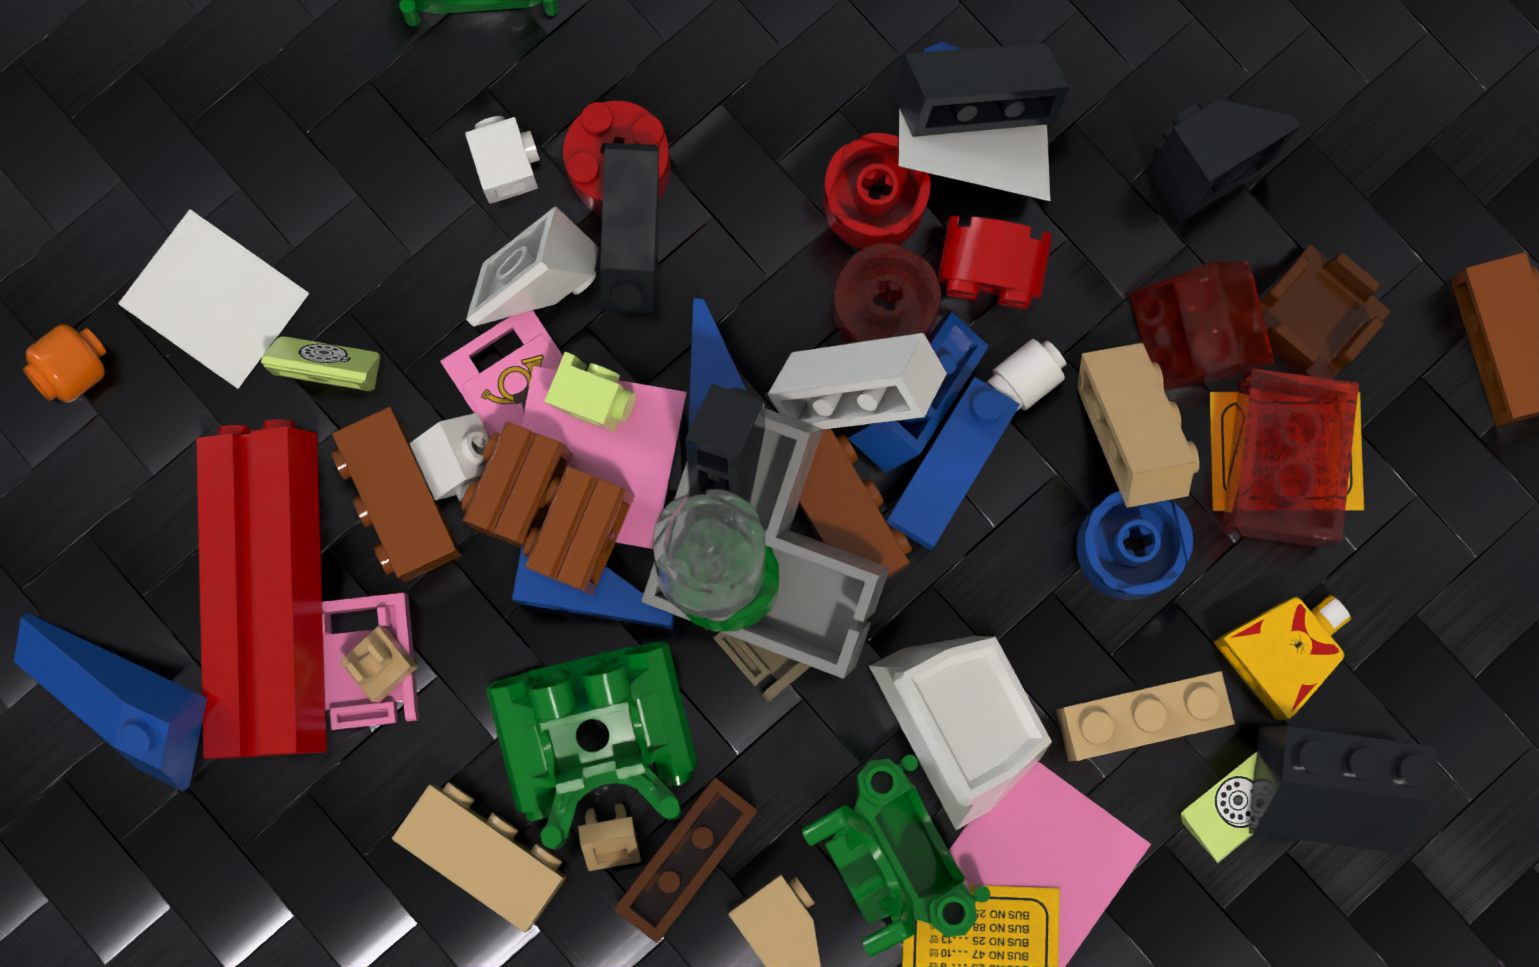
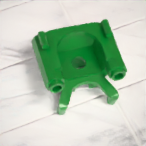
(627, 691)
(896, 858)

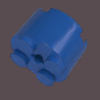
(1117, 570)

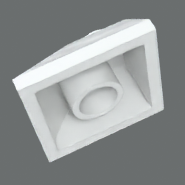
(534, 270)

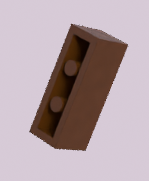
(685, 860)

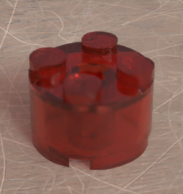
(899, 276)

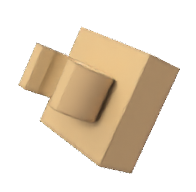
(378, 664)
(609, 842)

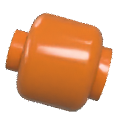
(65, 363)

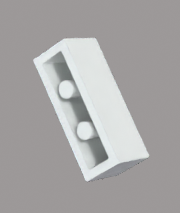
(859, 382)

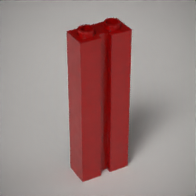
(260, 592)

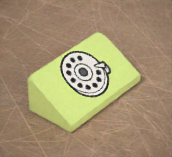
(322, 363)
(1223, 813)

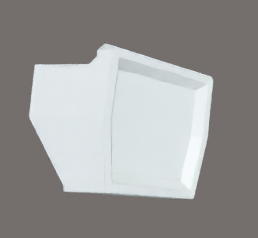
(964, 720)

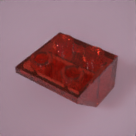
(1203, 324)

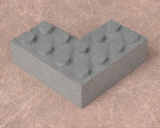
(821, 588)

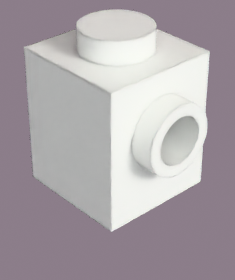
(503, 157)
(452, 455)

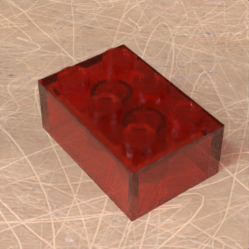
(1290, 458)

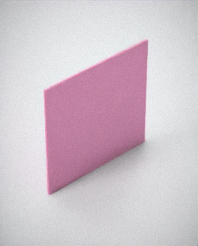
(633, 457)
(1052, 839)

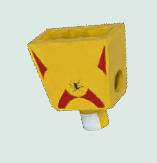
(1286, 652)

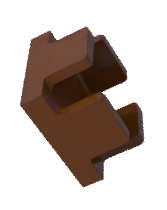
(1322, 313)

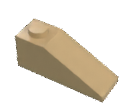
(779, 924)

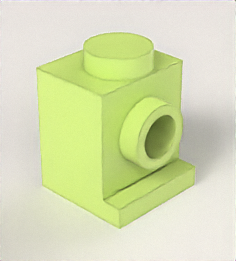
(590, 394)

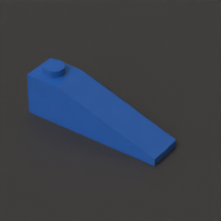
(129, 707)

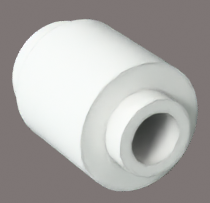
(1029, 373)

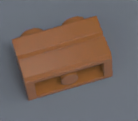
(514, 484)
(577, 530)

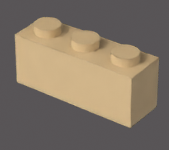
(1137, 425)
(1145, 716)
(481, 855)

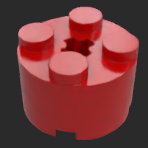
(604, 124)
(851, 177)
(994, 260)

